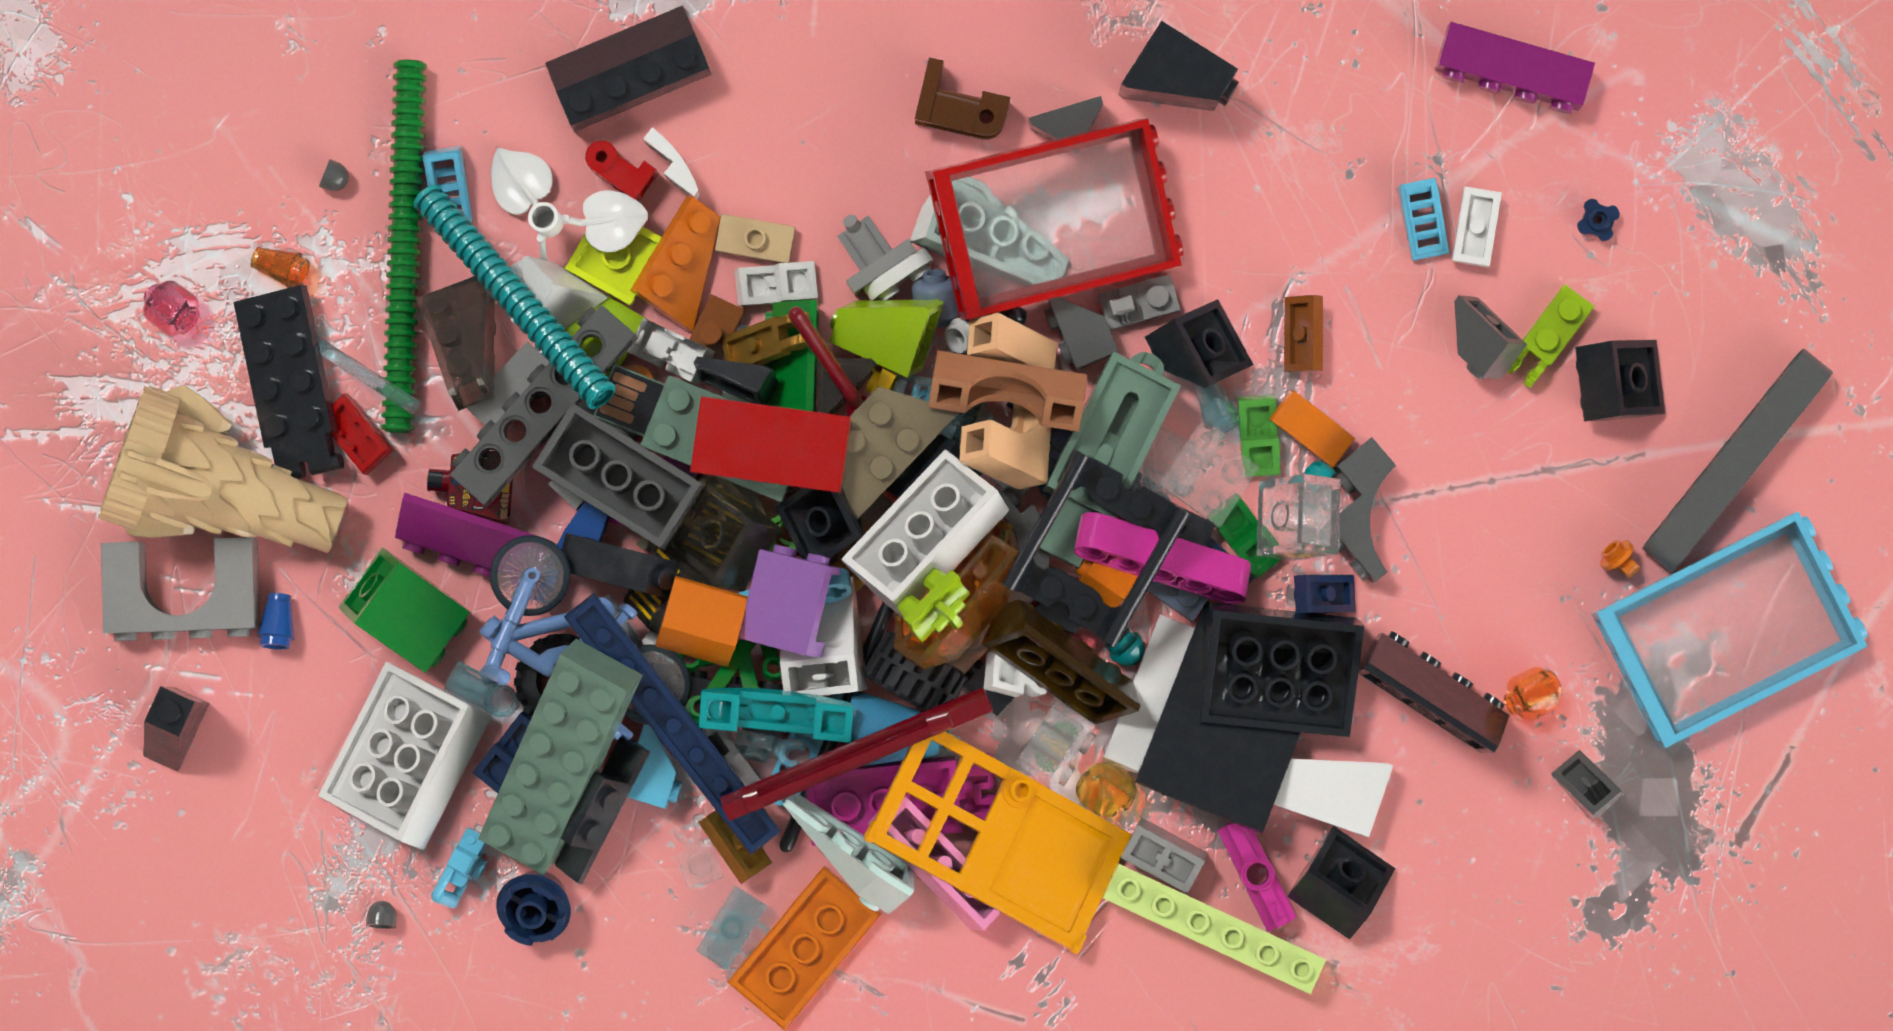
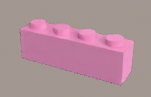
(909, 828)

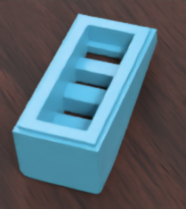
(443, 154)
(1410, 222)

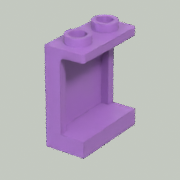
(787, 600)

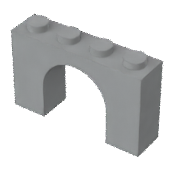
(513, 379)
(132, 611)

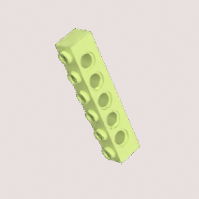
(1214, 928)

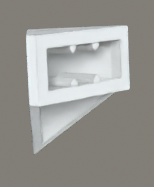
(559, 290)

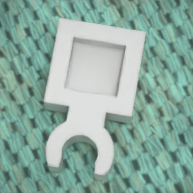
(1008, 680)

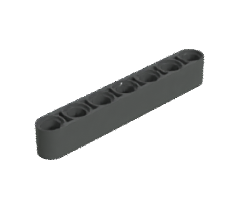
(1737, 460)

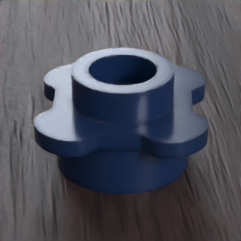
(1588, 224)

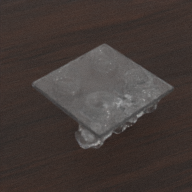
(1209, 475)

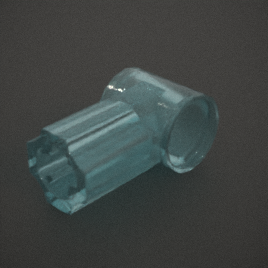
(467, 684)

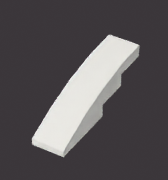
(1153, 685)

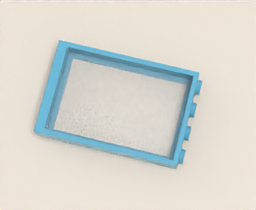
(1731, 629)

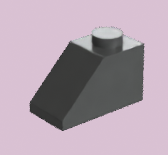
(1484, 339)

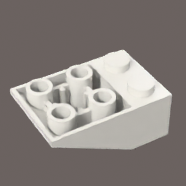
(842, 657)

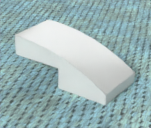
(678, 171)
(776, 283)

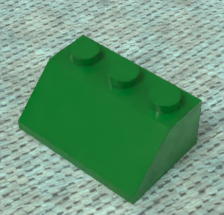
(798, 370)

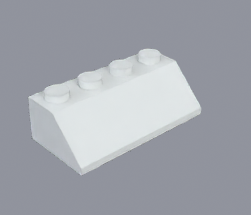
(926, 529)

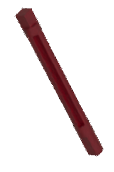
(856, 753)

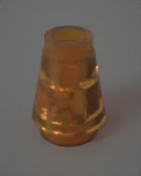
(282, 266)

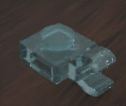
(763, 746)

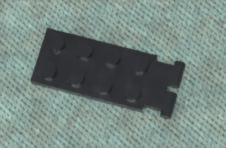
(289, 380)

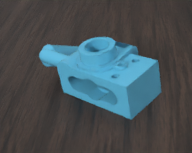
(463, 865)

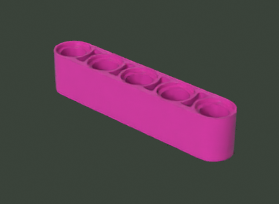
(1186, 567)

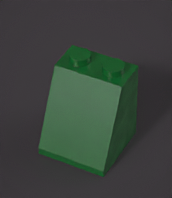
(404, 610)

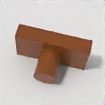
(716, 321)

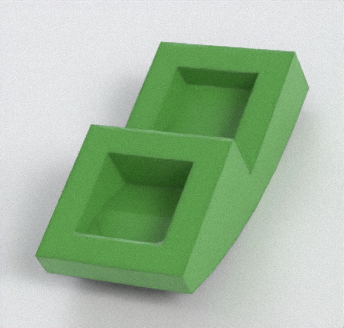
(1258, 434)

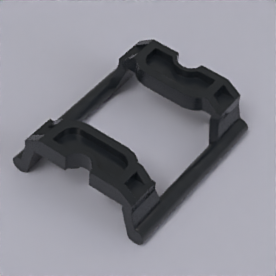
(1083, 601)

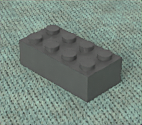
(618, 476)

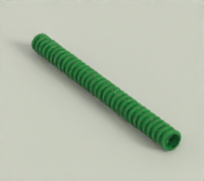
(404, 238)

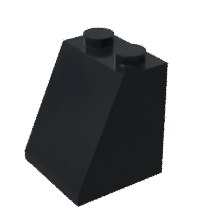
(1179, 73)

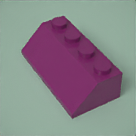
(451, 533)

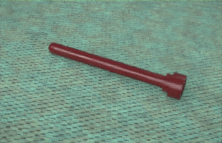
(826, 359)

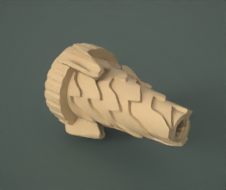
(187, 474)

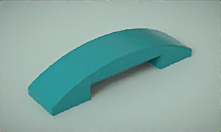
(776, 711)

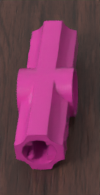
(1268, 896)

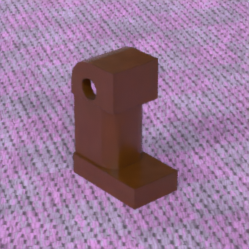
(958, 111)

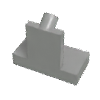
(870, 251)

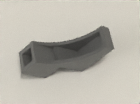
(1362, 474)

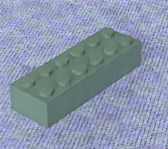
(559, 755)

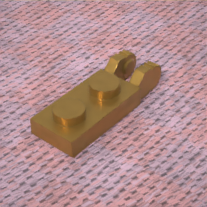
(762, 342)

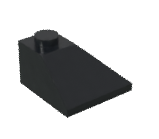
(1200, 346)

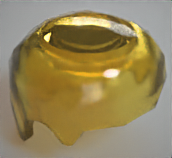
(1106, 789)

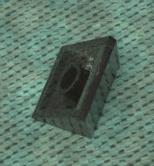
(859, 372)

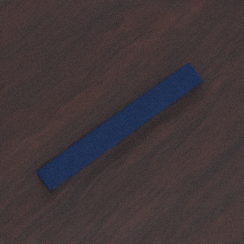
(671, 721)

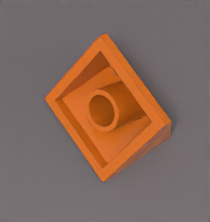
(702, 621)

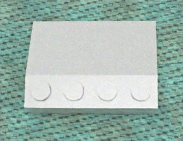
(404, 756)

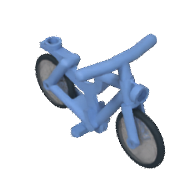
(532, 579)

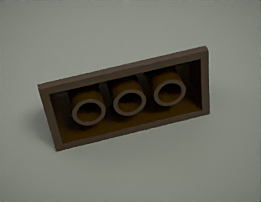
(1060, 663)

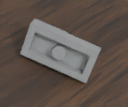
(1139, 302)

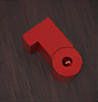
(619, 173)

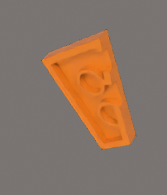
(679, 264)

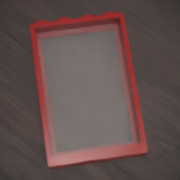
(1054, 218)

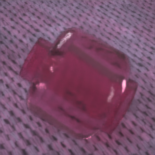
(171, 307)

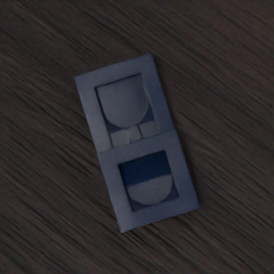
(497, 761)

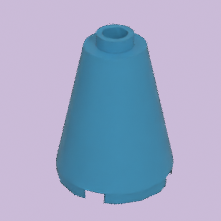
(876, 714)

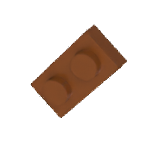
(1303, 333)

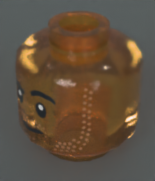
(1533, 693)

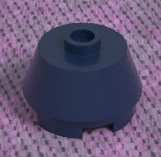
(533, 907)

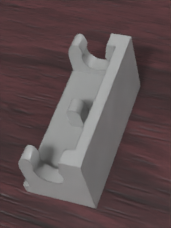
(1164, 855)

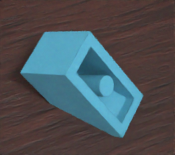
(658, 776)

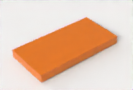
(803, 948)

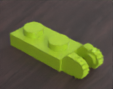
(1553, 331)

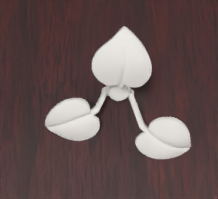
(524, 178)

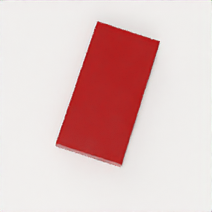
(771, 444)

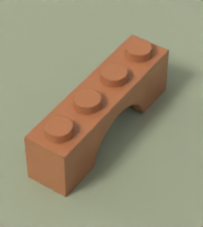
(1048, 393)

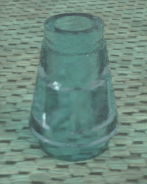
(1217, 408)

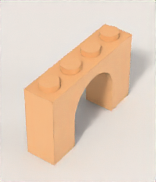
(1020, 452)

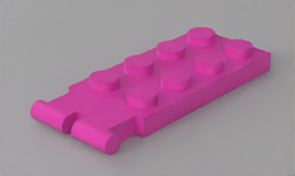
(860, 792)

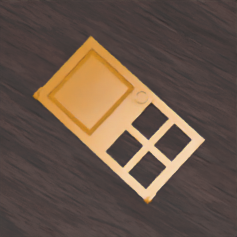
(1032, 853)

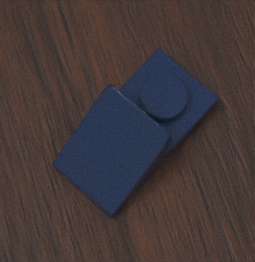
(1324, 594)

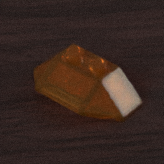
(982, 576)

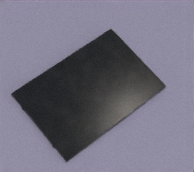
(1214, 765)

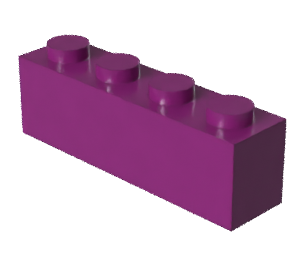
(1514, 67)

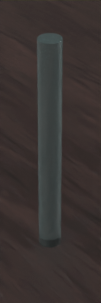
(368, 377)

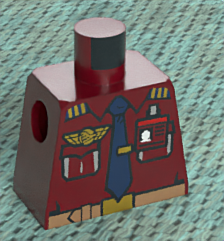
(462, 500)

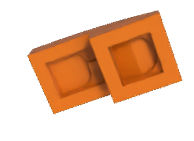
(1311, 428)

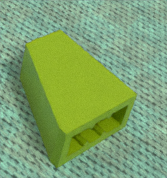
(888, 331)

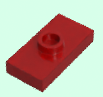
(358, 435)

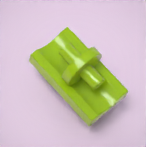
(937, 607)

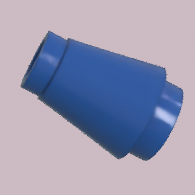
(276, 625)

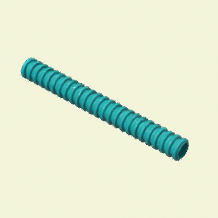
(514, 296)

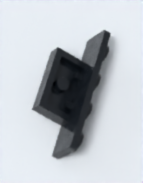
(600, 808)

